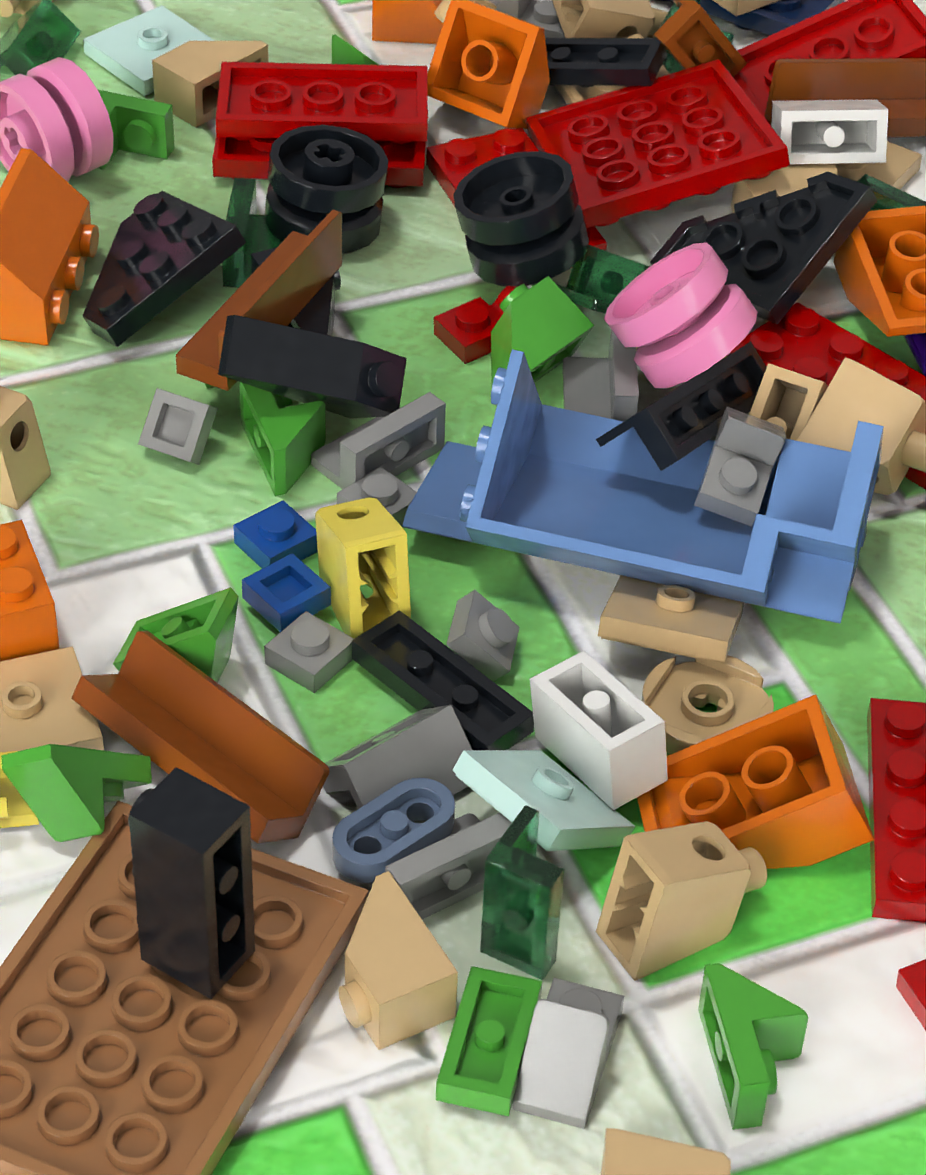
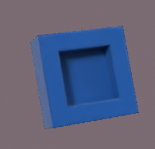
(275, 534)
(286, 591)

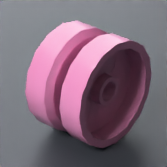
(57, 117)
(681, 315)

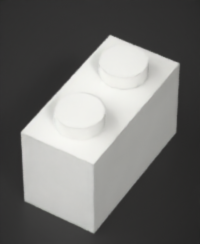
(832, 130)
(599, 729)

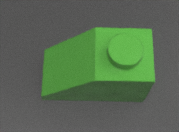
(541, 325)

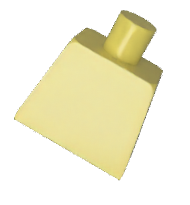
(360, 547)

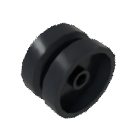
(322, 172)
(521, 218)

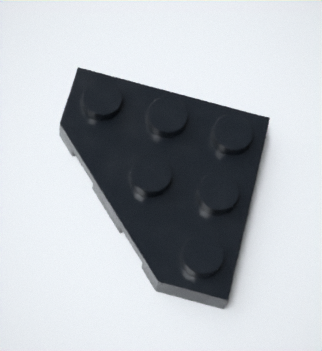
(779, 242)
(154, 262)

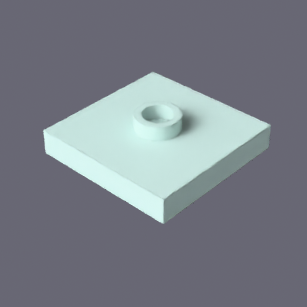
(133, 44)
(568, 810)

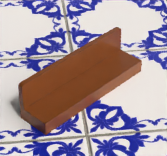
(893, 82)
(270, 294)
(200, 727)

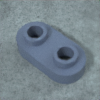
(387, 830)

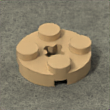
(677, 689)

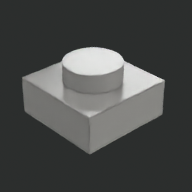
(177, 426)
(385, 487)
(483, 635)
(309, 651)

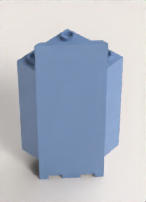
(557, 495)

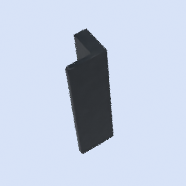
(695, 409)

